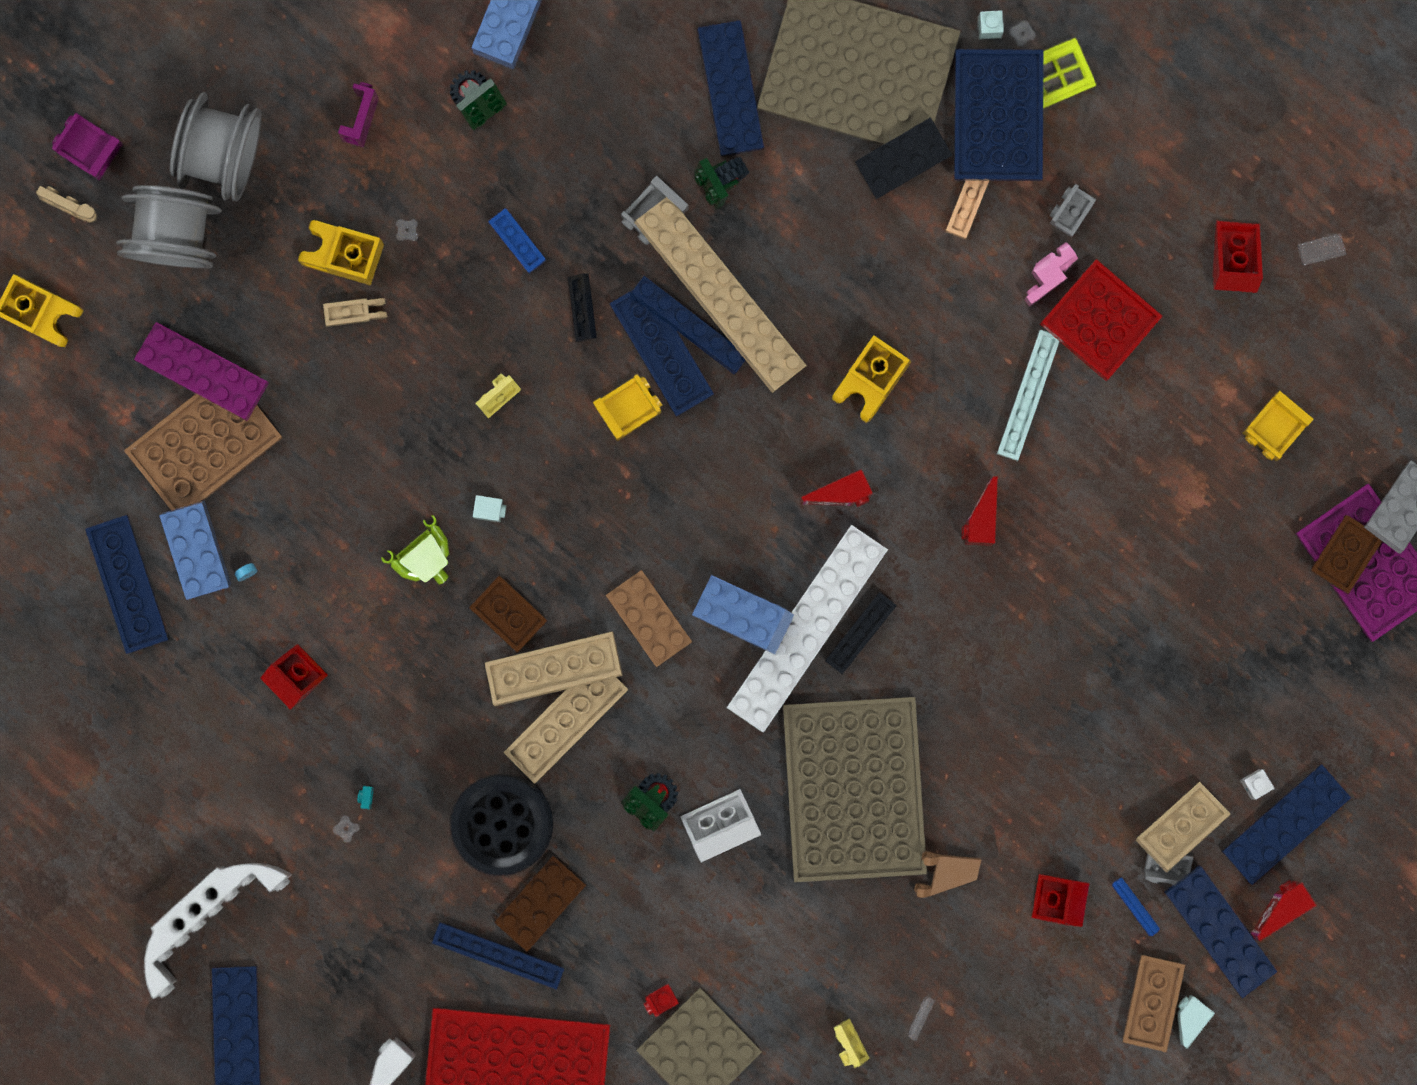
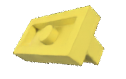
(504, 390)
(854, 1049)

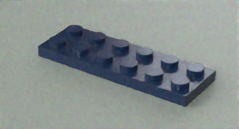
(730, 88)
(663, 355)
(127, 584)
(1286, 824)
(1220, 931)
(236, 1025)

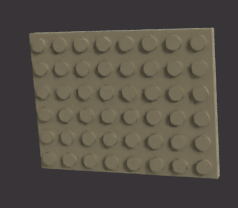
(857, 68)
(854, 789)

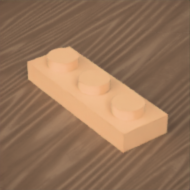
(966, 208)

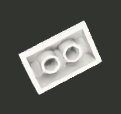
(720, 825)

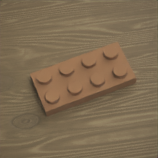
(649, 618)
(1153, 1003)

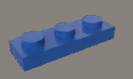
(517, 241)

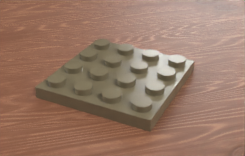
(699, 1045)

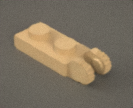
(67, 204)
(352, 312)

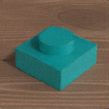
(365, 797)

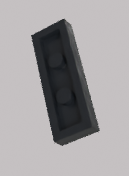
(582, 307)

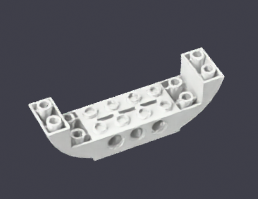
(168, 933)

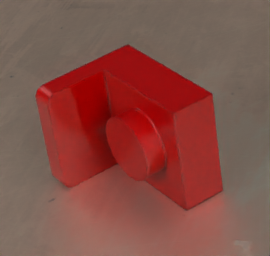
(660, 1000)

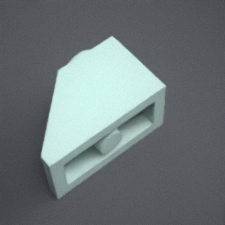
(1191, 1019)

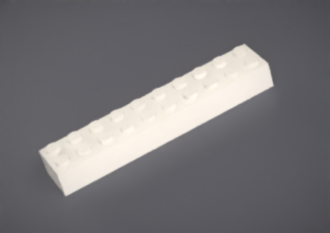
(811, 626)

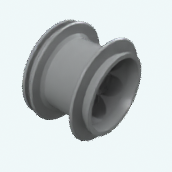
(215, 146)
(168, 227)

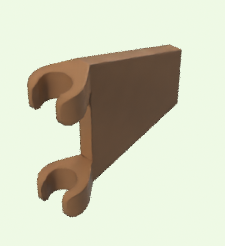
(948, 873)

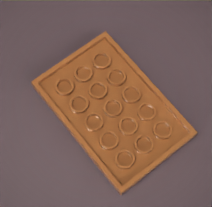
(200, 450)

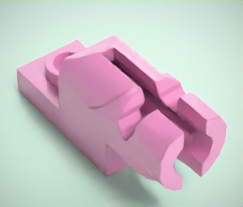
(1049, 272)

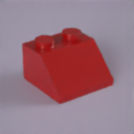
(293, 676)
(1060, 900)

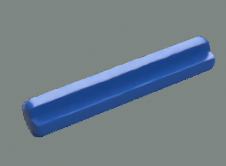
(1135, 907)

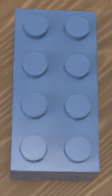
(505, 30)
(195, 550)
(743, 614)

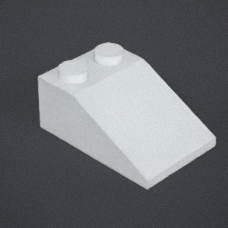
(391, 1062)

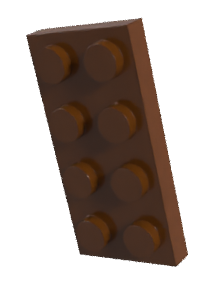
(540, 903)

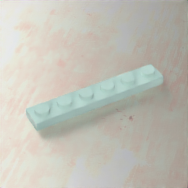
(1028, 396)

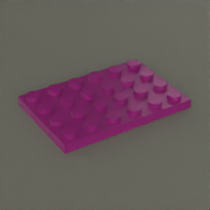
(1387, 585)

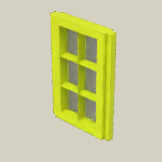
(1065, 73)

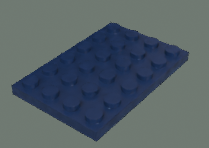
(998, 115)

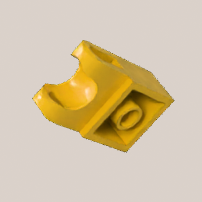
(337, 249)
(43, 309)
(871, 384)

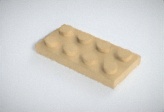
(1183, 827)

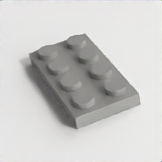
(1397, 514)

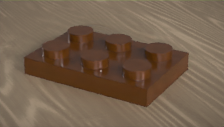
(1346, 554)
(508, 614)

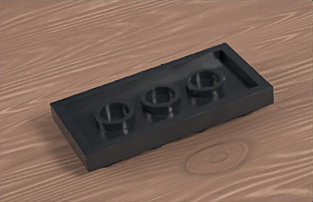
(903, 158)

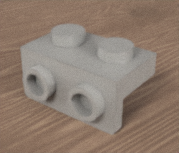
(1072, 211)
(1156, 874)

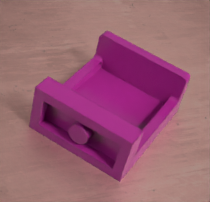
(358, 134)
(86, 146)

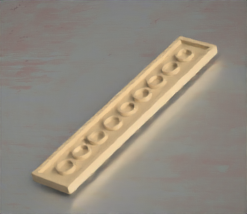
(720, 294)

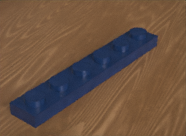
(688, 324)
(498, 955)

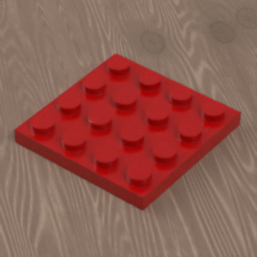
(1101, 320)

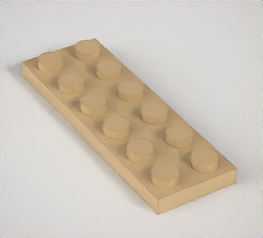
(553, 669)
(562, 726)

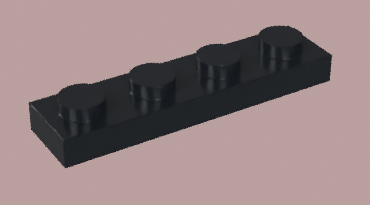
(860, 633)

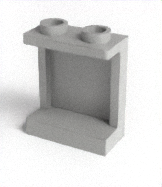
(648, 199)

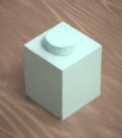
(990, 24)
(489, 509)

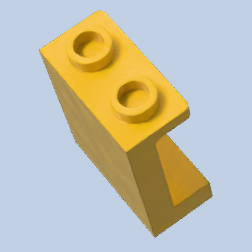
(628, 407)
(1277, 426)

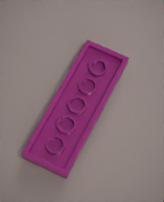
(201, 371)

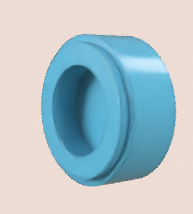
(245, 572)

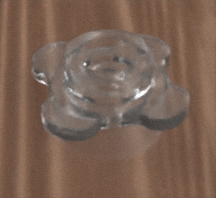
(1016, 32)
(411, 234)
(352, 828)

